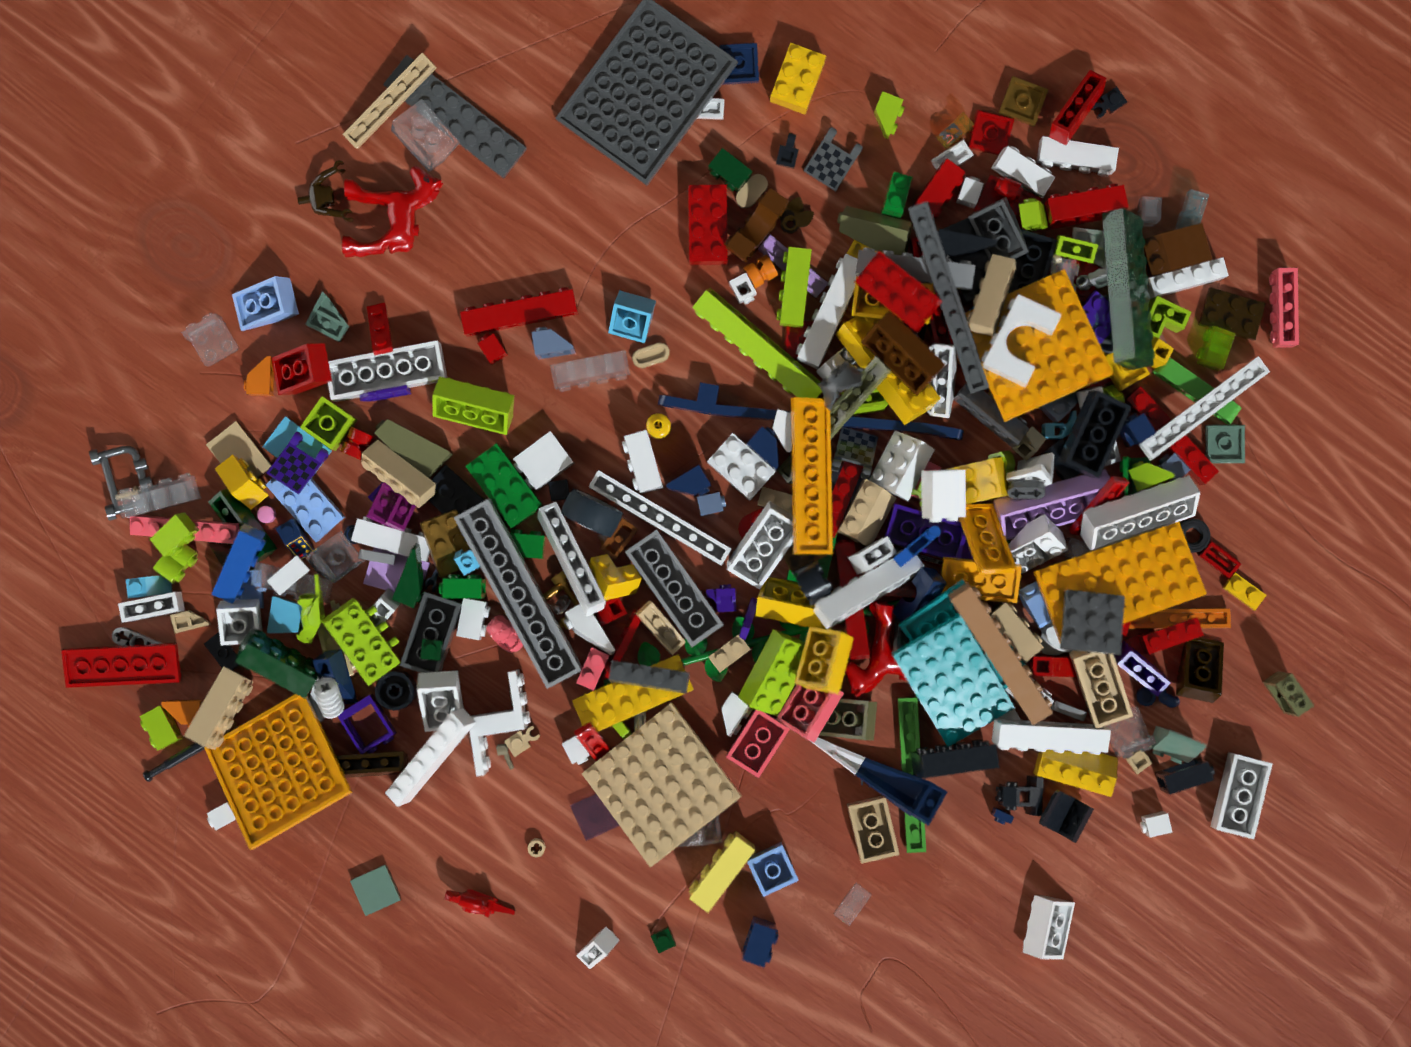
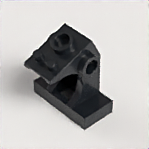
(1009, 795)

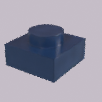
(1001, 816)

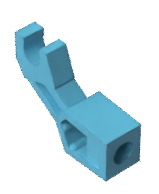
(1048, 429)

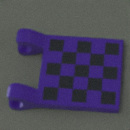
(296, 467)

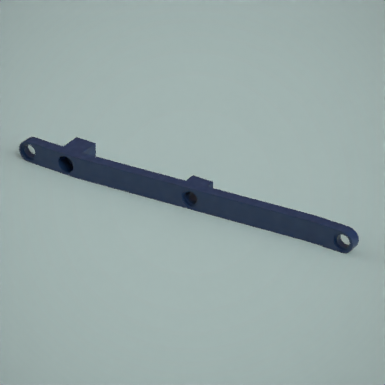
(707, 401)

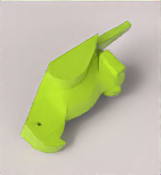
(311, 613)

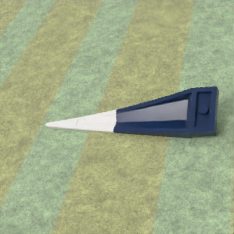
(909, 793)

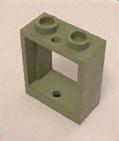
(1293, 698)

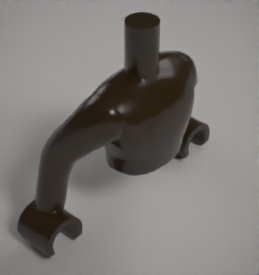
(322, 196)

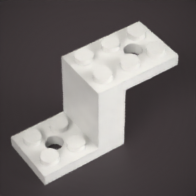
(499, 722)

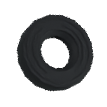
(1203, 531)

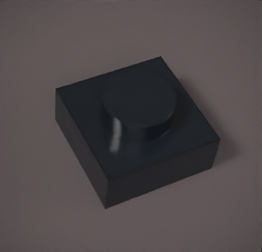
(559, 489)

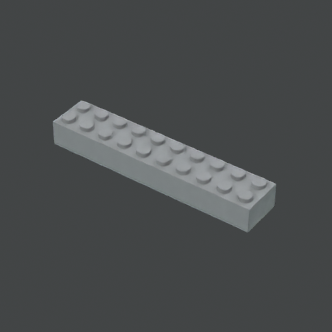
(518, 593)

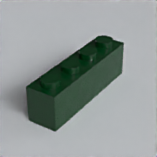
(233, 511)

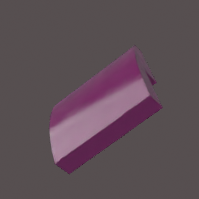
(390, 508)

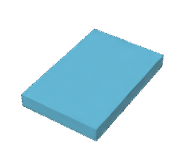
(284, 432)

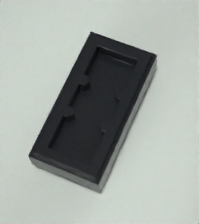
(223, 654)

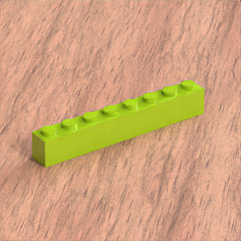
(757, 345)

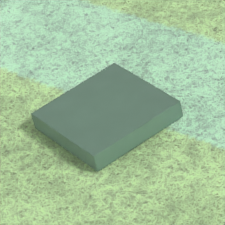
(1225, 443)
(375, 890)

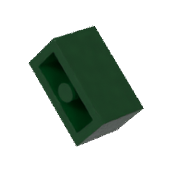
(729, 170)

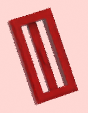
(1207, 550)

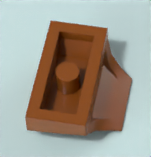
(619, 540)

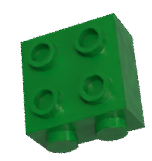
(463, 588)

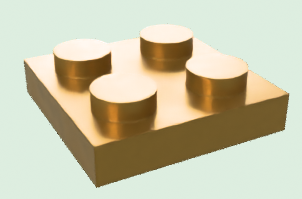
(1023, 101)

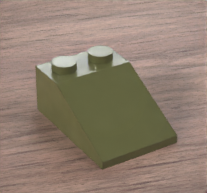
(852, 720)

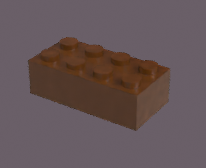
(903, 353)

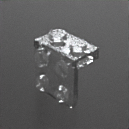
(211, 339)
(1130, 735)

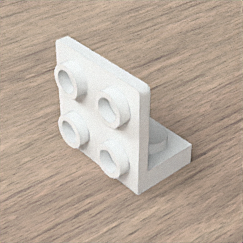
(1035, 468)

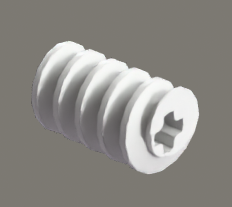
(328, 697)

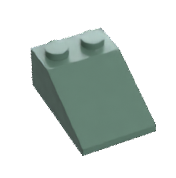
(1176, 745)

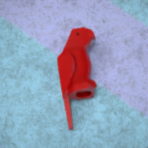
(477, 902)

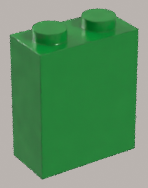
(896, 195)

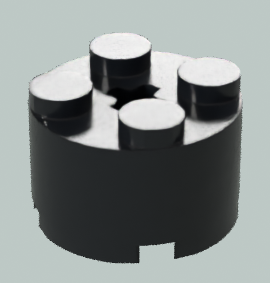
(812, 583)
(391, 700)

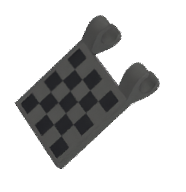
(830, 162)
(855, 448)

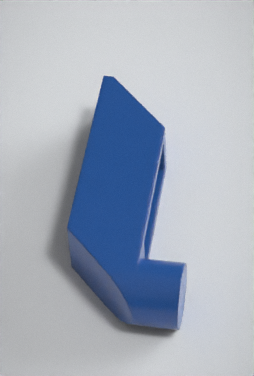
(917, 545)

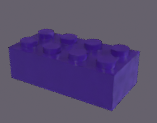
(907, 524)

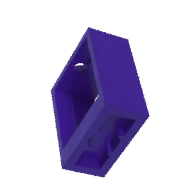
(344, 718)

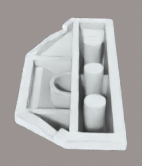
(945, 381)

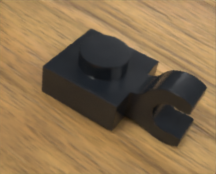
(787, 154)

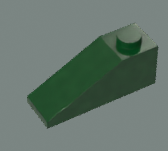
(411, 581)

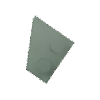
(327, 319)

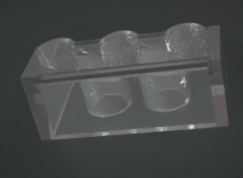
(424, 135)

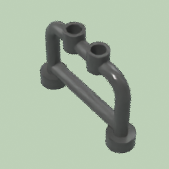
(102, 458)

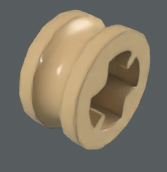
(541, 843)

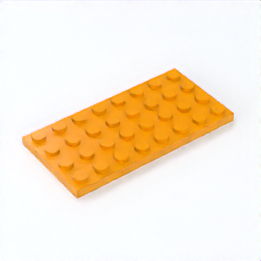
(1147, 569)

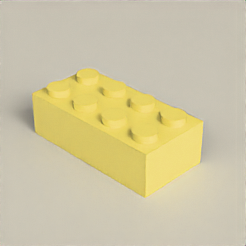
(721, 872)

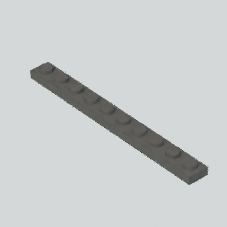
(948, 294)

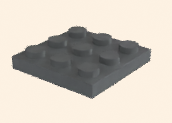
(1092, 622)

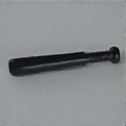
(174, 760)

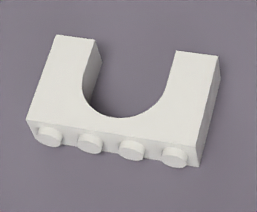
(1022, 313)

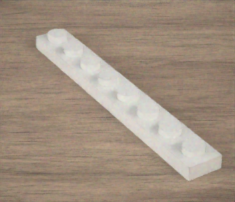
(1204, 408)

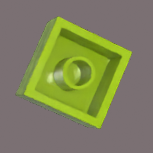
(328, 423)

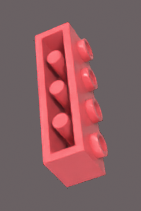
(1284, 307)

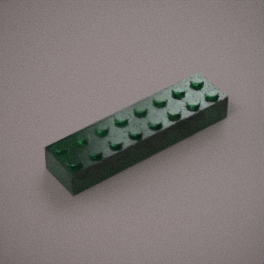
(1128, 289)

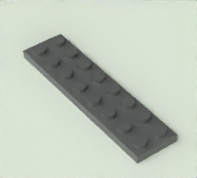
(469, 125)

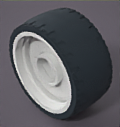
(591, 513)

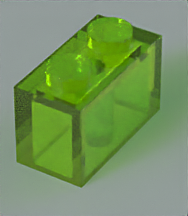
(1215, 348)

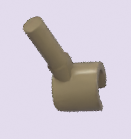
(502, 749)

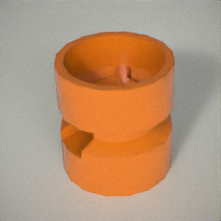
(760, 271)

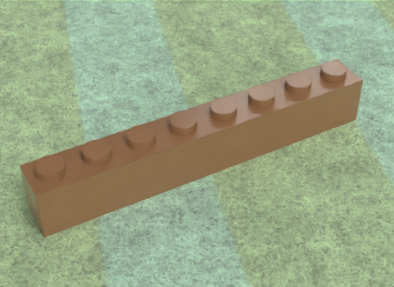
(999, 652)

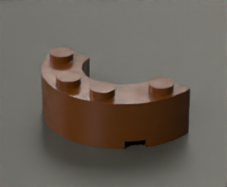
(758, 225)

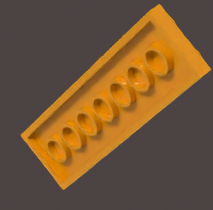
(811, 476)

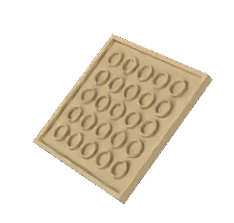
(661, 784)

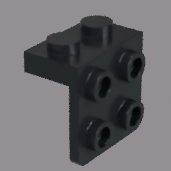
(1066, 815)

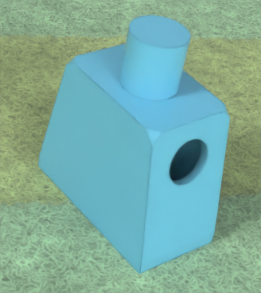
(284, 616)

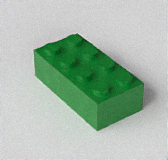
(504, 486)

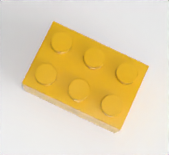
(797, 78)
(984, 480)
(824, 660)

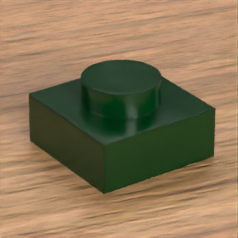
(431, 649)
(663, 940)

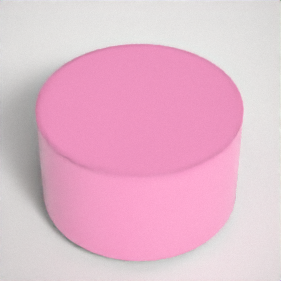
(266, 514)

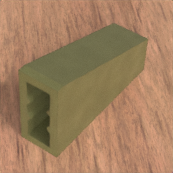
(876, 230)
(413, 448)

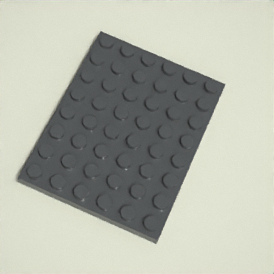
(646, 90)

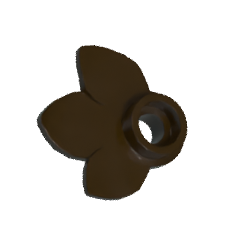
(795, 213)

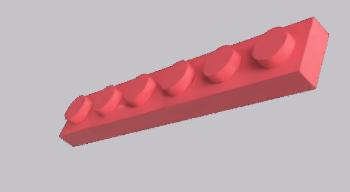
(208, 530)

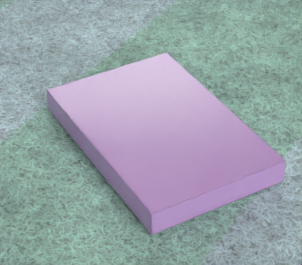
(387, 575)

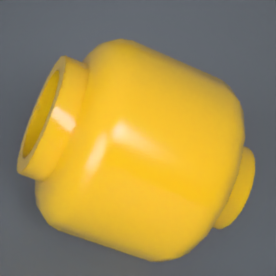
(651, 427)

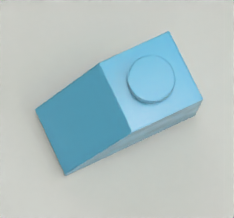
(147, 586)

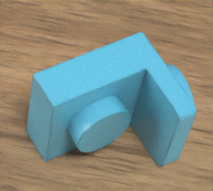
(466, 561)

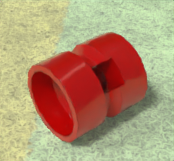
(356, 443)

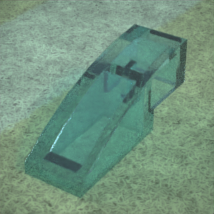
(1192, 209)

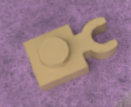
(519, 741)

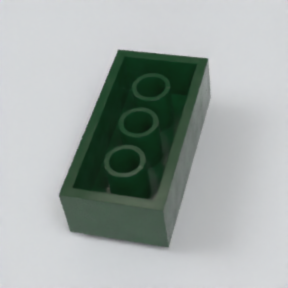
(277, 662)

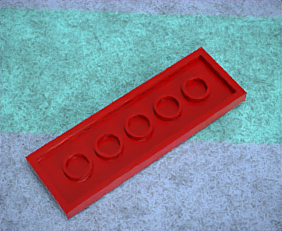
(121, 665)

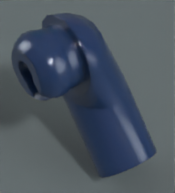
(1168, 700)

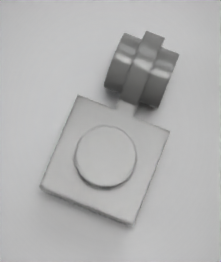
(1096, 279)

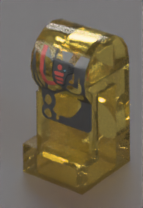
(955, 130)

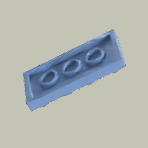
(309, 508)

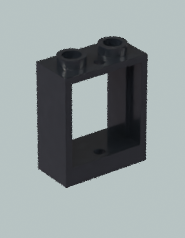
(1185, 776)

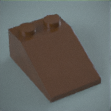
(1177, 249)

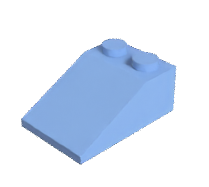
(265, 303)

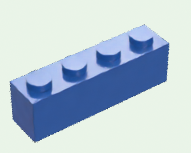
(238, 564)

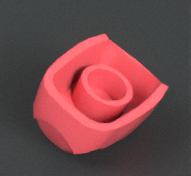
(504, 634)

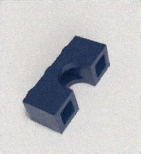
(1136, 430)
(928, 585)

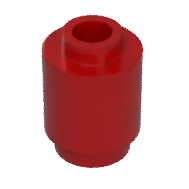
(1008, 188)

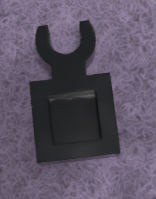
(1110, 101)

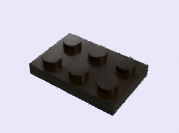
(1232, 313)

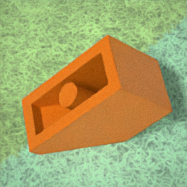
(260, 379)
(182, 710)

